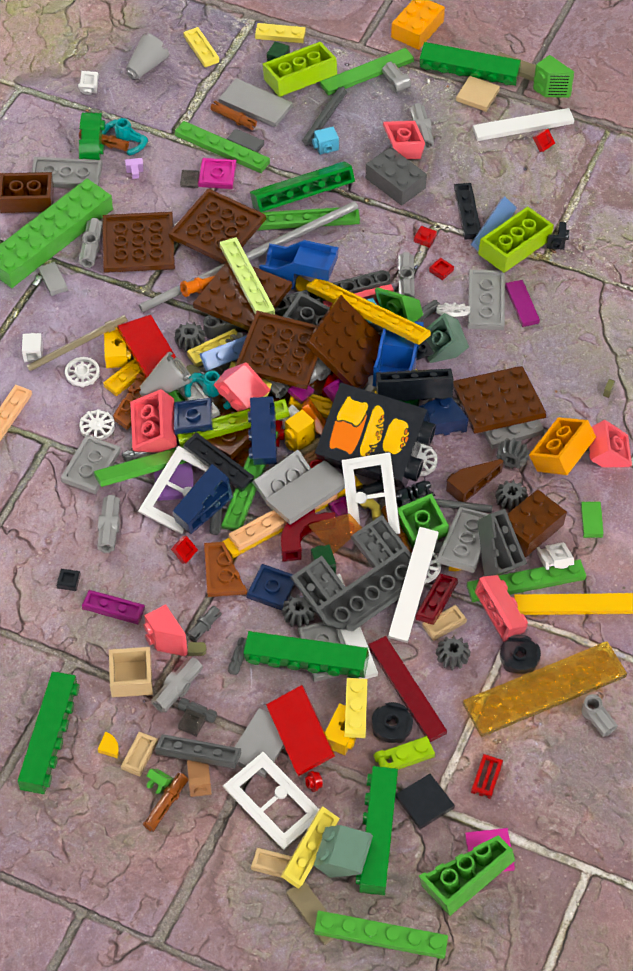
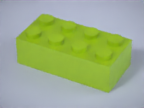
(299, 69)
(515, 239)

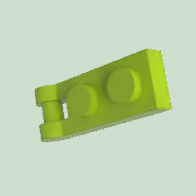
(406, 754)

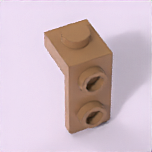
(199, 778)

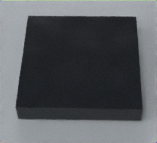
(425, 801)

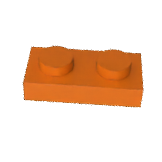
(309, 407)

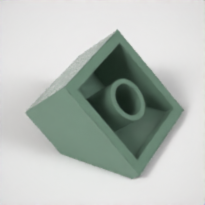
(446, 339)
(342, 851)

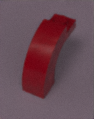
(295, 532)

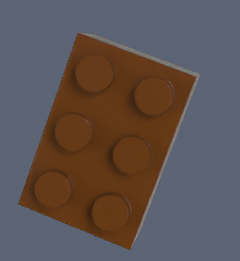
(26, 192)
(536, 521)

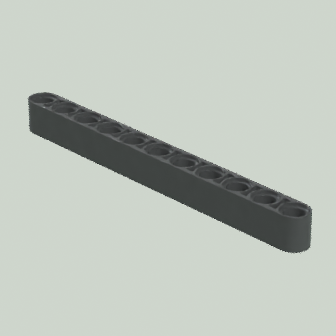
(215, 327)

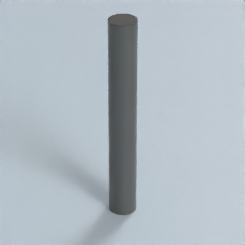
(456, 504)

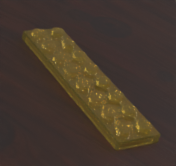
(544, 689)

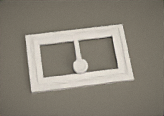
(388, 482)
(147, 507)
(286, 787)

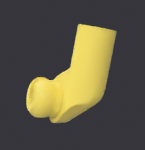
(374, 506)

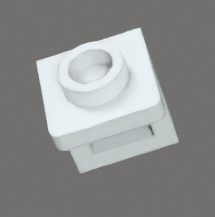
(88, 82)

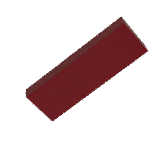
(436, 599)

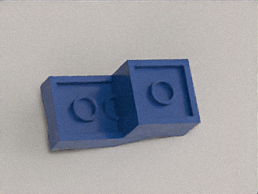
(302, 259)
(395, 353)

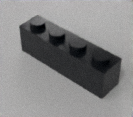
(415, 384)

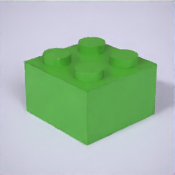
(423, 514)

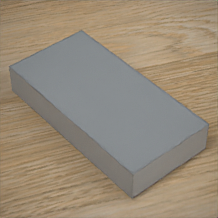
(53, 278)

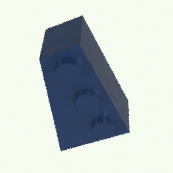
(446, 416)
(262, 431)
(203, 500)

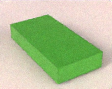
(592, 520)

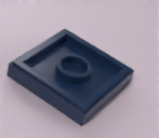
(193, 416)
(271, 587)

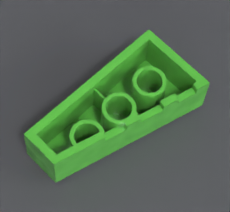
(467, 874)

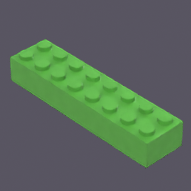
(52, 231)

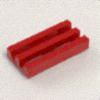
(482, 791)

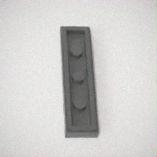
(198, 751)

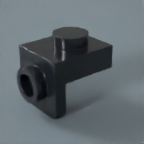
(558, 241)

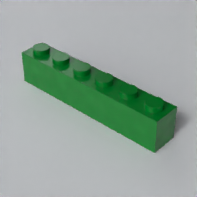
(470, 63)
(302, 186)
(306, 654)
(48, 733)
(378, 823)

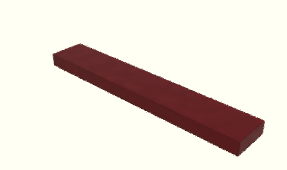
(407, 689)

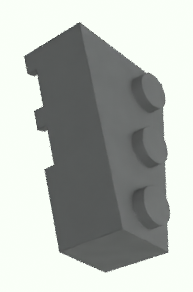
(499, 544)

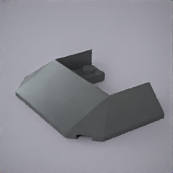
(369, 594)

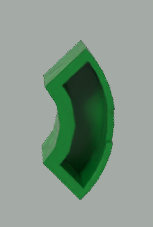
(91, 136)

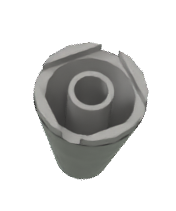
(146, 56)
(167, 375)

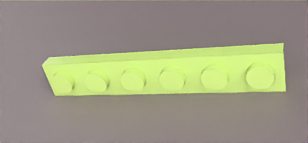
(246, 276)

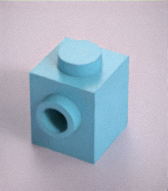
(326, 140)

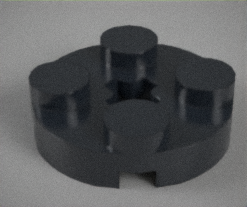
(520, 664)
(395, 733)

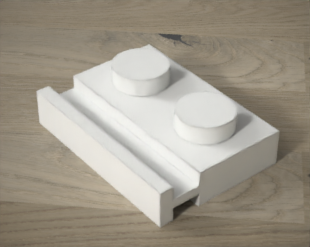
(555, 555)

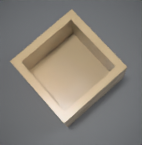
(130, 672)

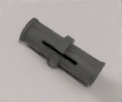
(204, 624)

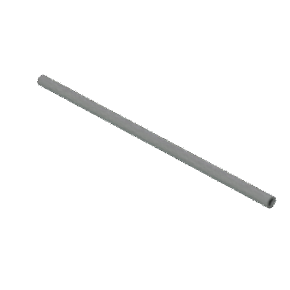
(157, 300)

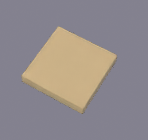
(478, 93)

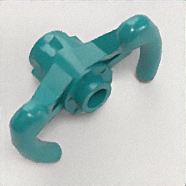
(125, 132)
(207, 381)

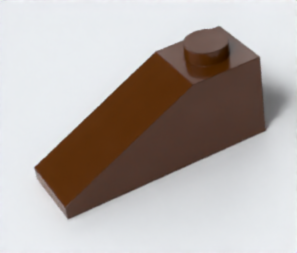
(472, 479)

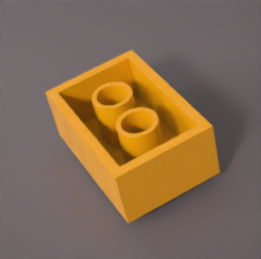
(417, 22)
(562, 446)

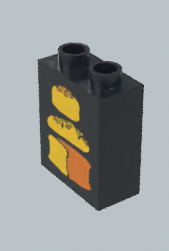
(373, 425)

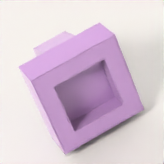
(134, 166)

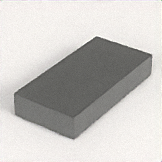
(246, 140)

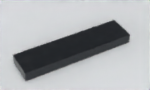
(467, 210)
(211, 455)

